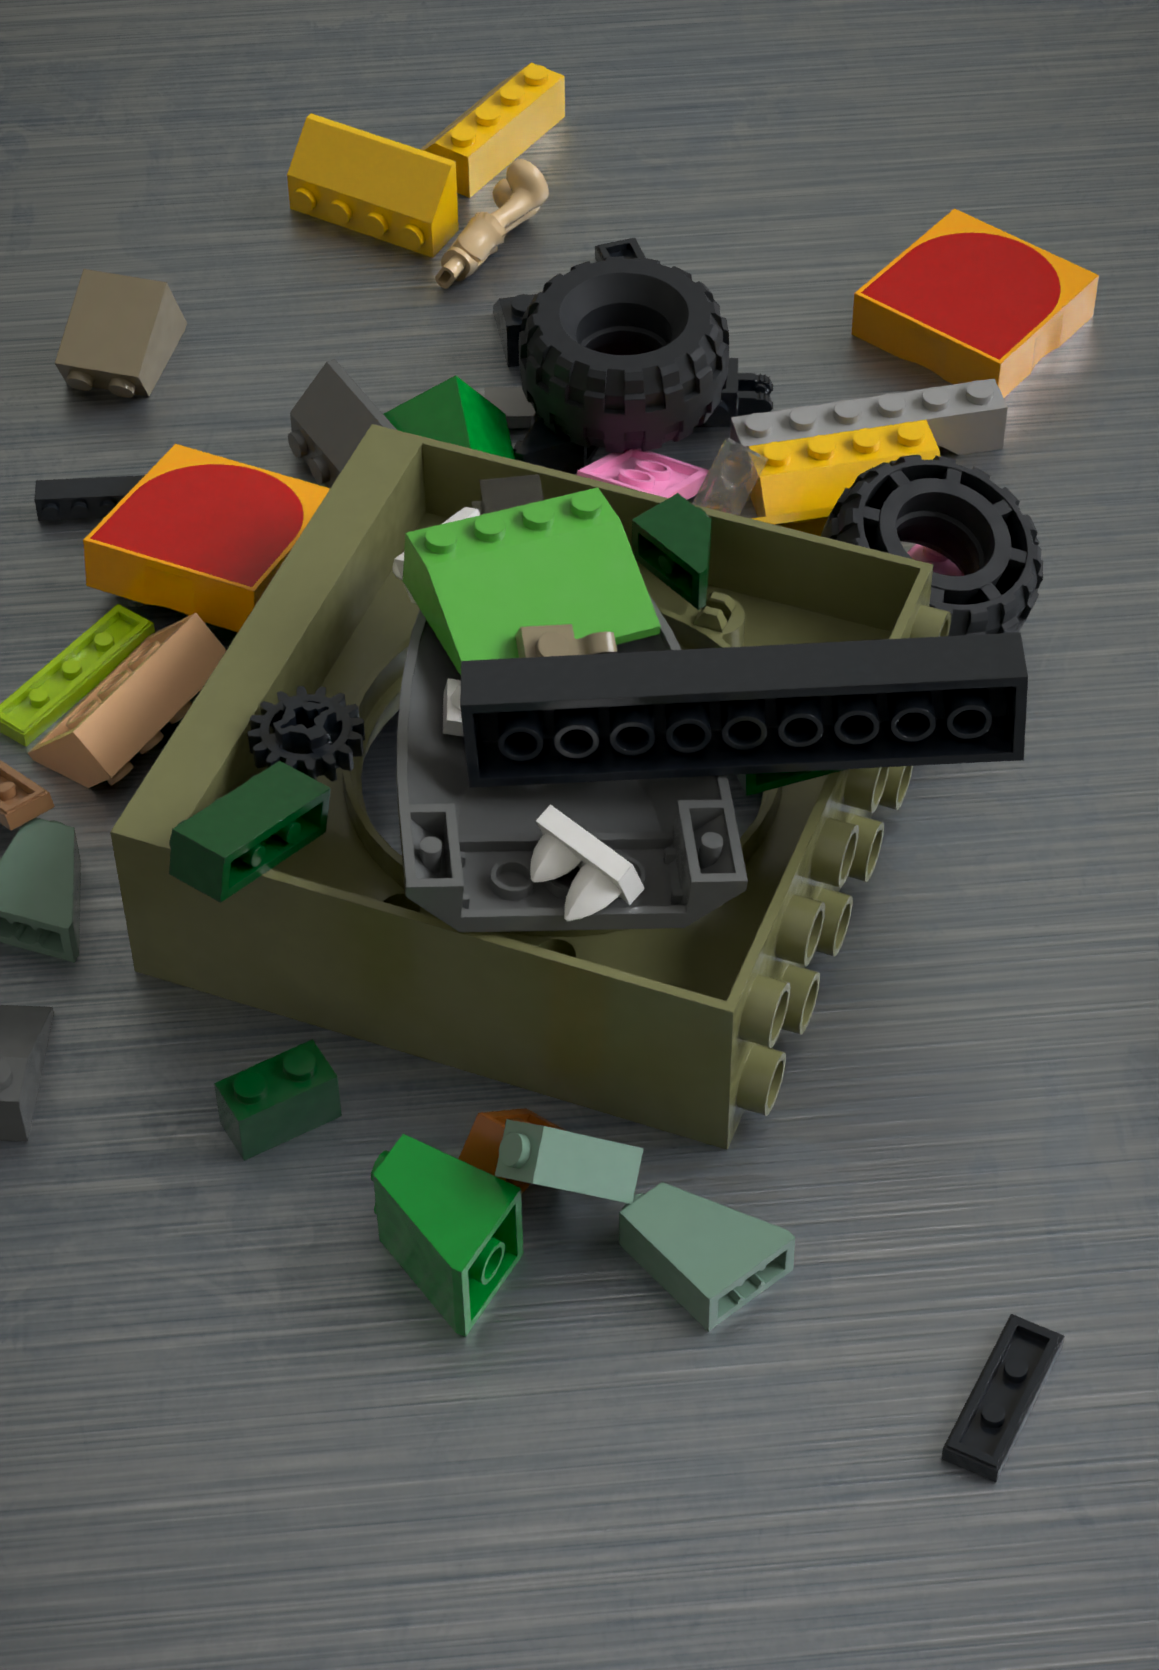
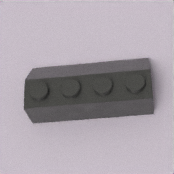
(331, 422)

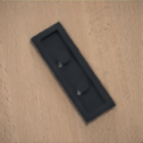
(1003, 1397)

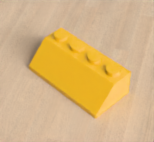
(501, 126)
(374, 186)
(818, 468)

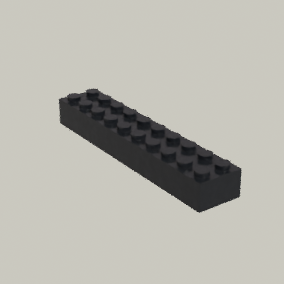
(744, 710)

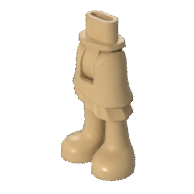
(517, 200)

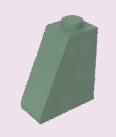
(42, 890)
(568, 1161)
(704, 1251)

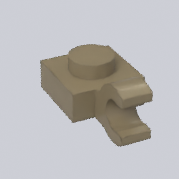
(560, 641)

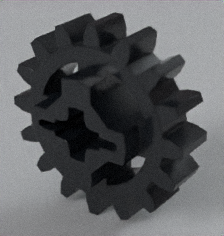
(307, 733)

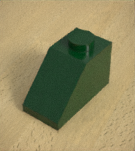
(675, 547)

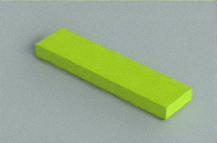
(72, 674)

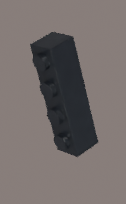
(80, 496)

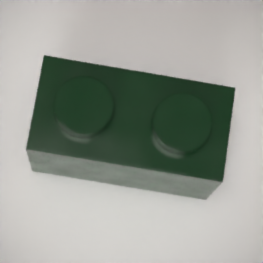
(278, 1099)

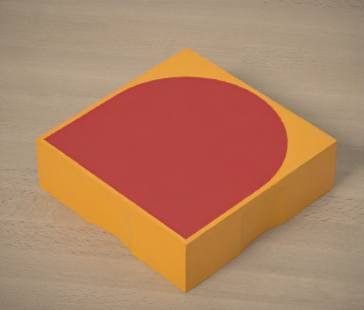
(974, 303)
(200, 535)

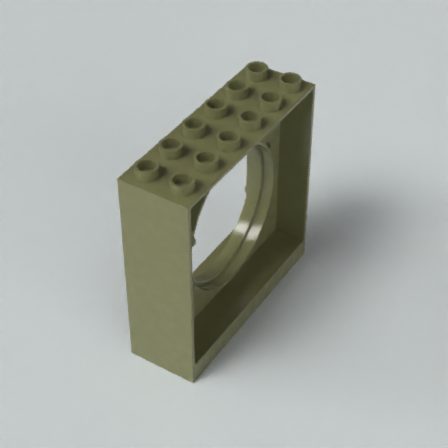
(611, 1019)

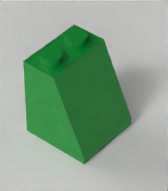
(456, 416)
(447, 1227)

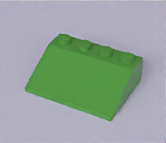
(528, 568)

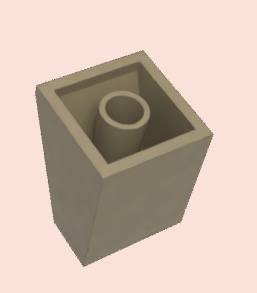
(119, 334)

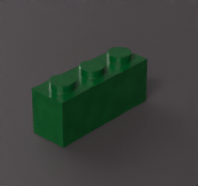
(249, 831)

